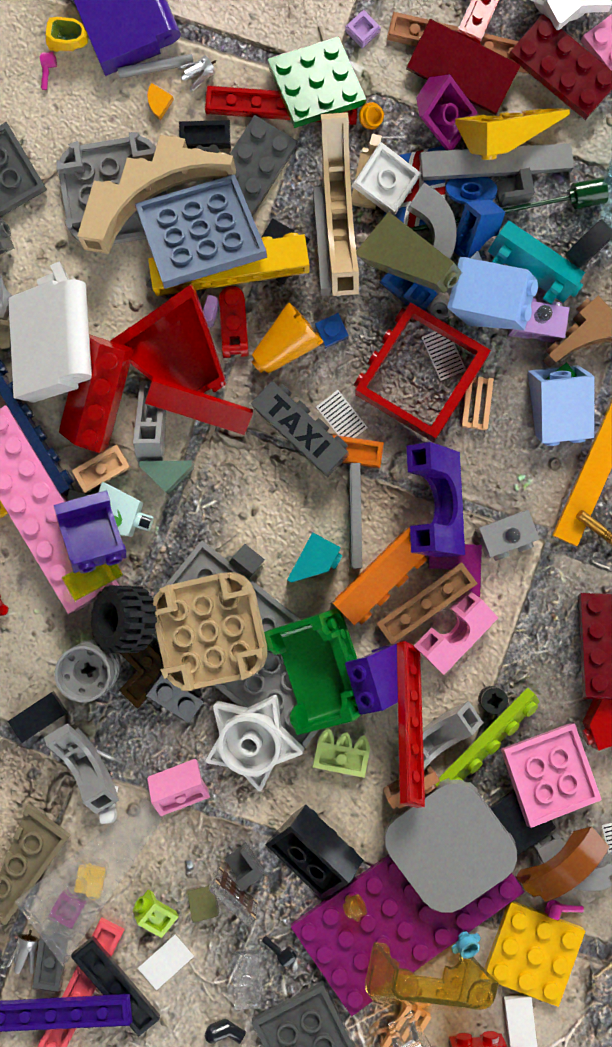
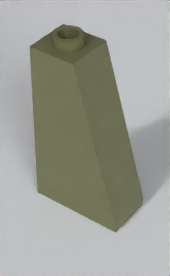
(405, 254)

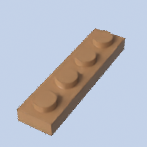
(426, 603)

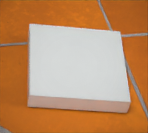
(386, 179)

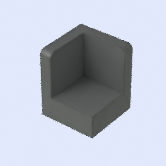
(516, 189)
(245, 866)

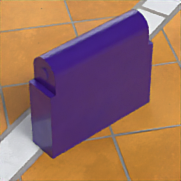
(127, 30)

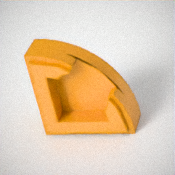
(159, 100)

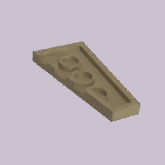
(30, 854)

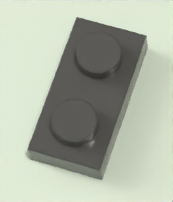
(48, 969)

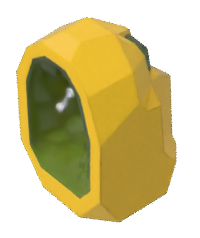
(65, 34)

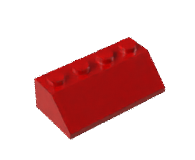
(94, 406)

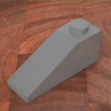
(149, 428)

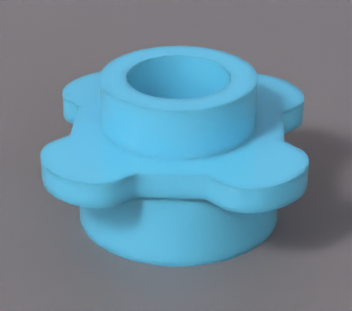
(467, 945)

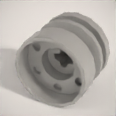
(83, 684)

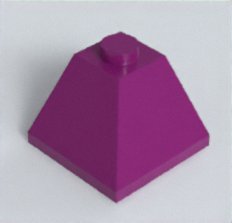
(439, 106)

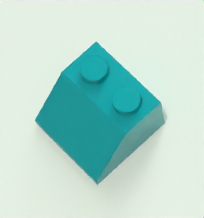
(316, 558)

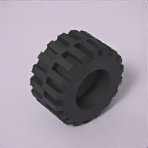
(123, 619)

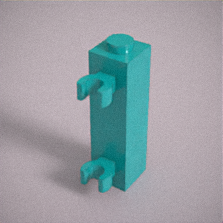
(552, 271)

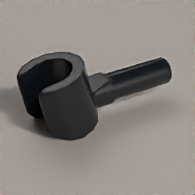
(285, 957)

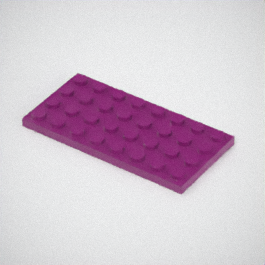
(394, 918)

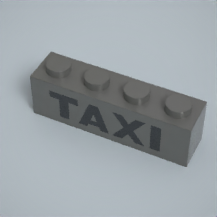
(300, 428)

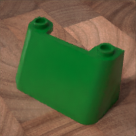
(315, 662)

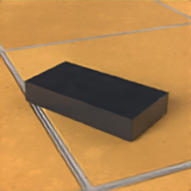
(206, 133)
(37, 717)

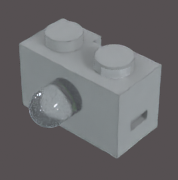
(507, 534)

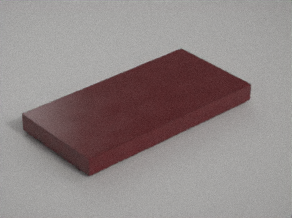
(475, 68)

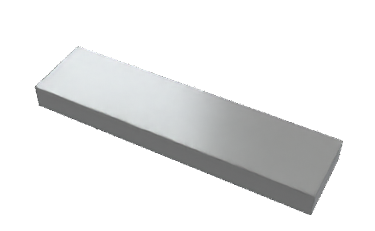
(321, 241)
(355, 516)

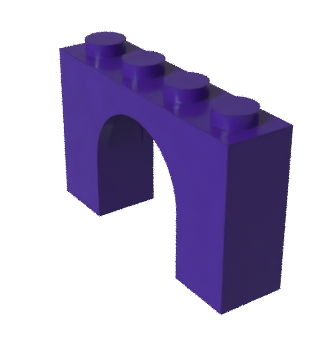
(443, 473)

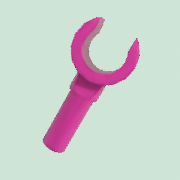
(47, 61)
(555, 909)

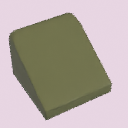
(202, 904)

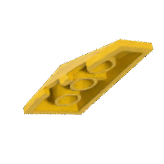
(507, 131)

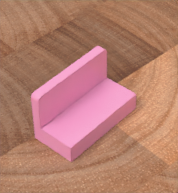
(177, 787)

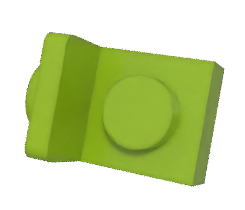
(154, 914)

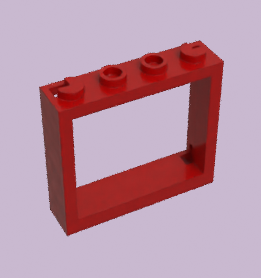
(389, 340)

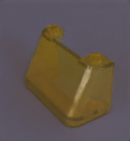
(460, 989)

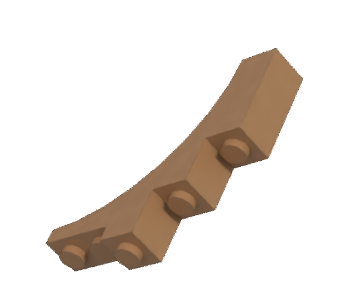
(591, 328)

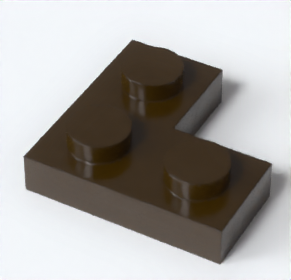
(148, 666)

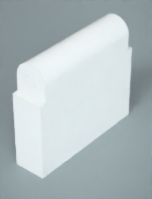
(49, 340)

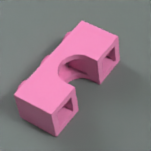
(472, 622)

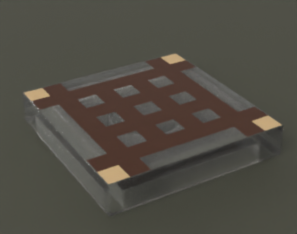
(237, 901)

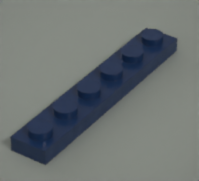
(35, 435)

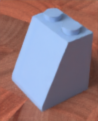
(492, 295)
(562, 405)

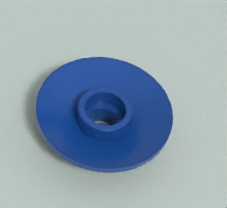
(471, 189)

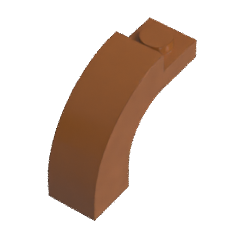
(567, 868)

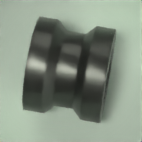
(488, 698)

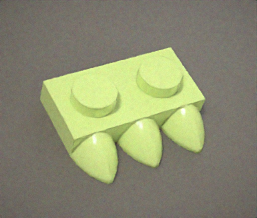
(341, 755)

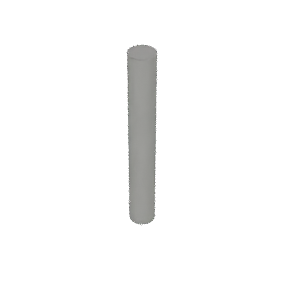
(154, 66)

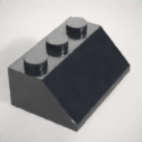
(315, 852)

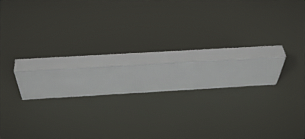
(463, 164)

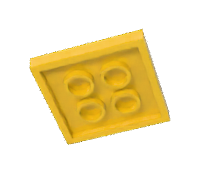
(534, 953)

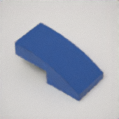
(408, 291)

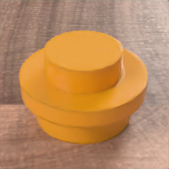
(371, 115)

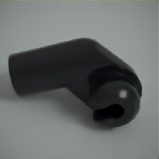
(224, 1029)

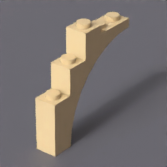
(141, 180)
(338, 204)

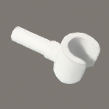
(110, 814)

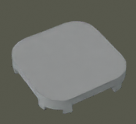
(100, 162)
(451, 846)

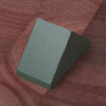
(167, 473)

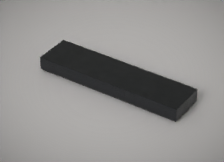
(113, 981)

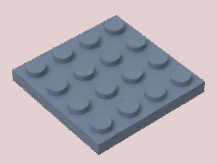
(200, 231)

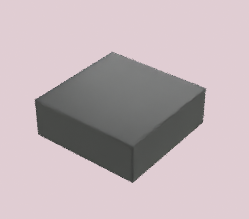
(246, 561)

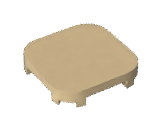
(209, 631)

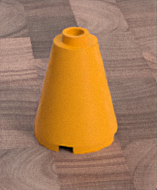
(285, 341)

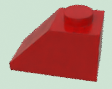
(598, 724)

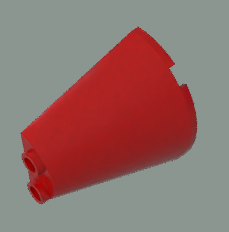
(176, 344)

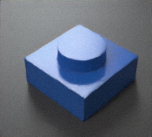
(331, 330)

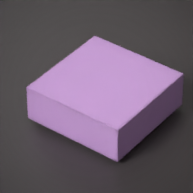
(362, 29)
(210, 310)

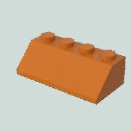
(378, 579)

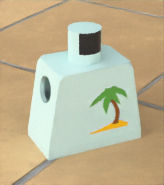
(127, 511)

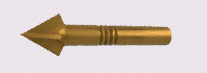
(595, 526)

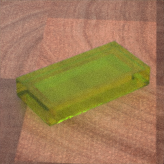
(83, 584)

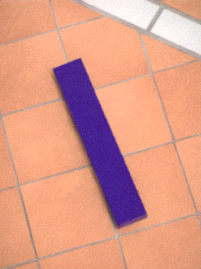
(65, 1013)

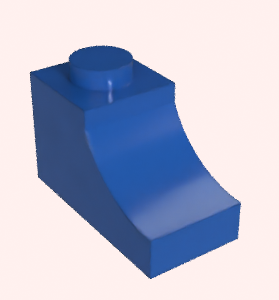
(477, 225)

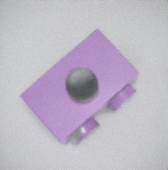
(546, 323)

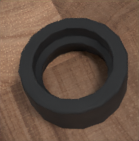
(590, 244)

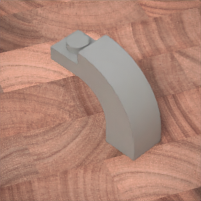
(438, 216)
(448, 730)
(86, 766)
(597, 880)

